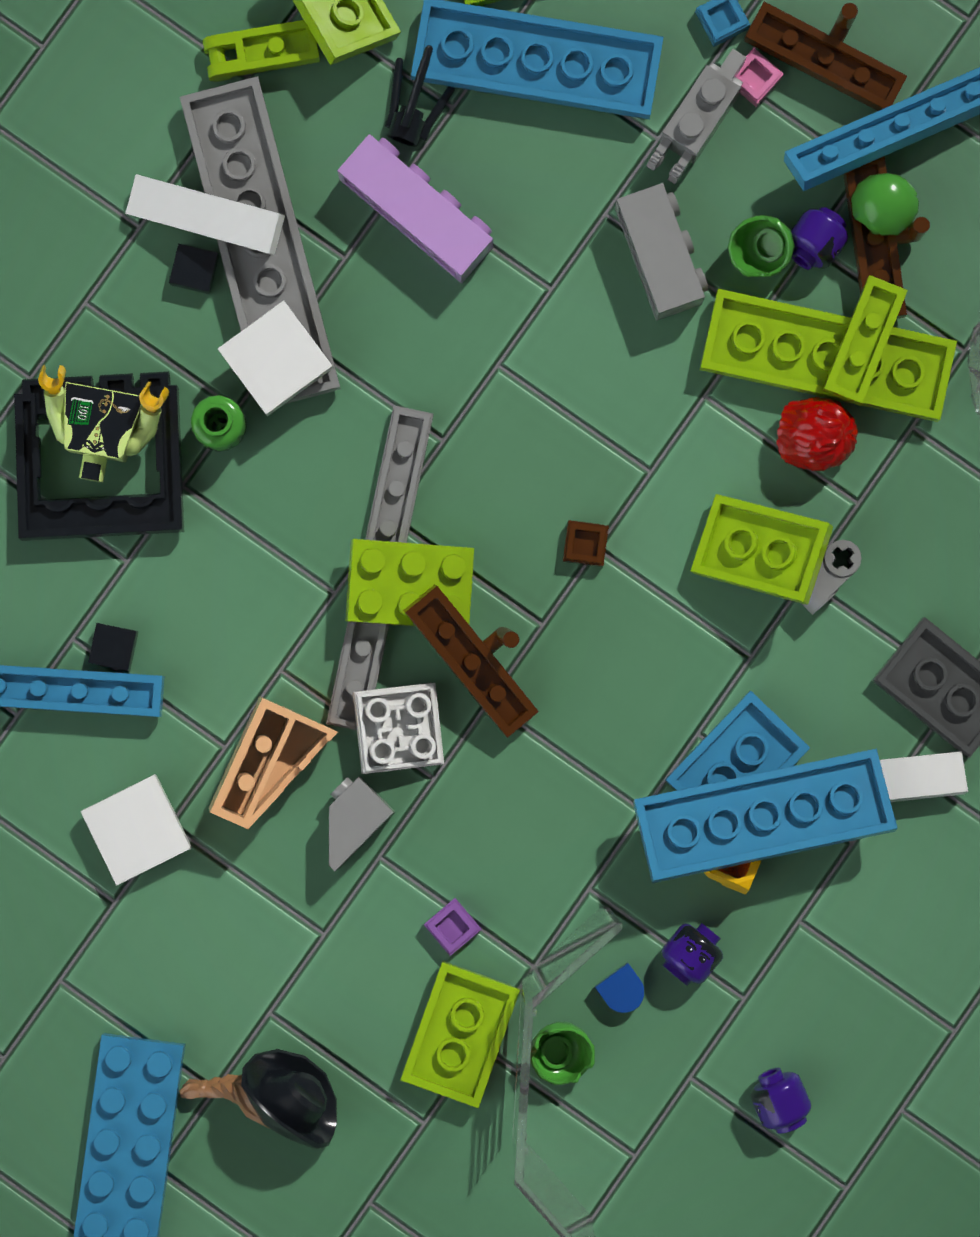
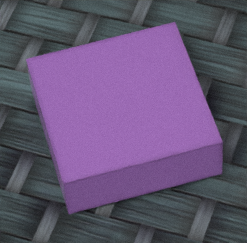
(452, 926)

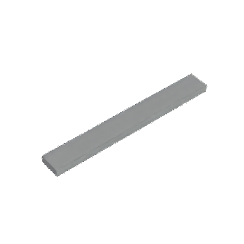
(391, 522)

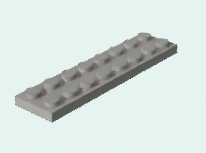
(243, 164)

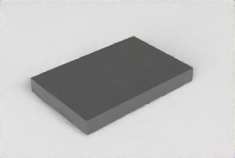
(936, 684)

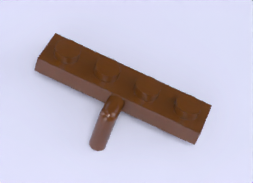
(826, 55)
(876, 253)
(473, 659)

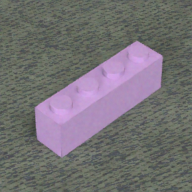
(416, 208)

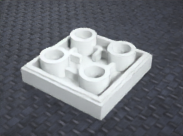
(275, 358)
(398, 728)
(136, 829)

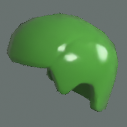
(885, 204)
(761, 246)
(561, 1053)

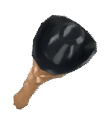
(280, 1093)

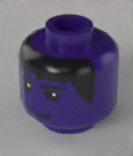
(818, 238)
(692, 953)
(781, 1100)

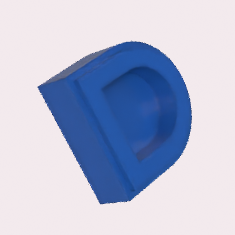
(622, 989)

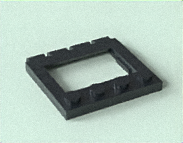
(103, 514)

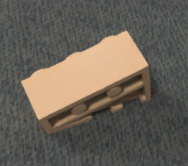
(266, 760)

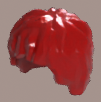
(816, 434)

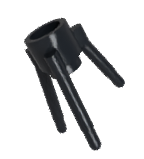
(407, 124)

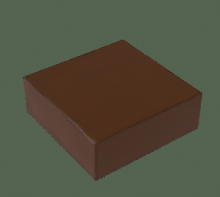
(585, 543)

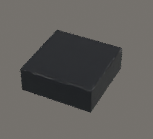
(194, 268)
(113, 647)

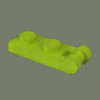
(260, 50)

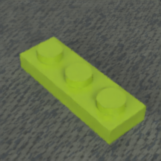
(864, 340)

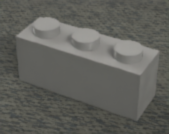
(661, 251)

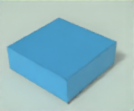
(722, 20)

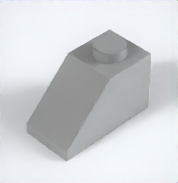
(353, 819)

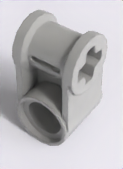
(831, 578)

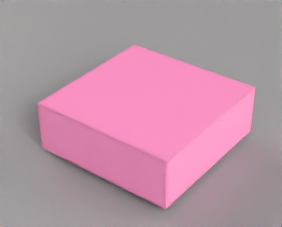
(758, 77)

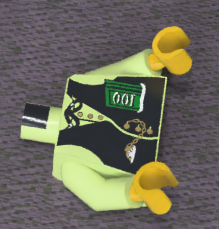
(100, 421)

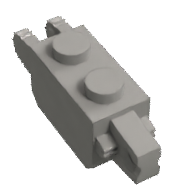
(700, 115)

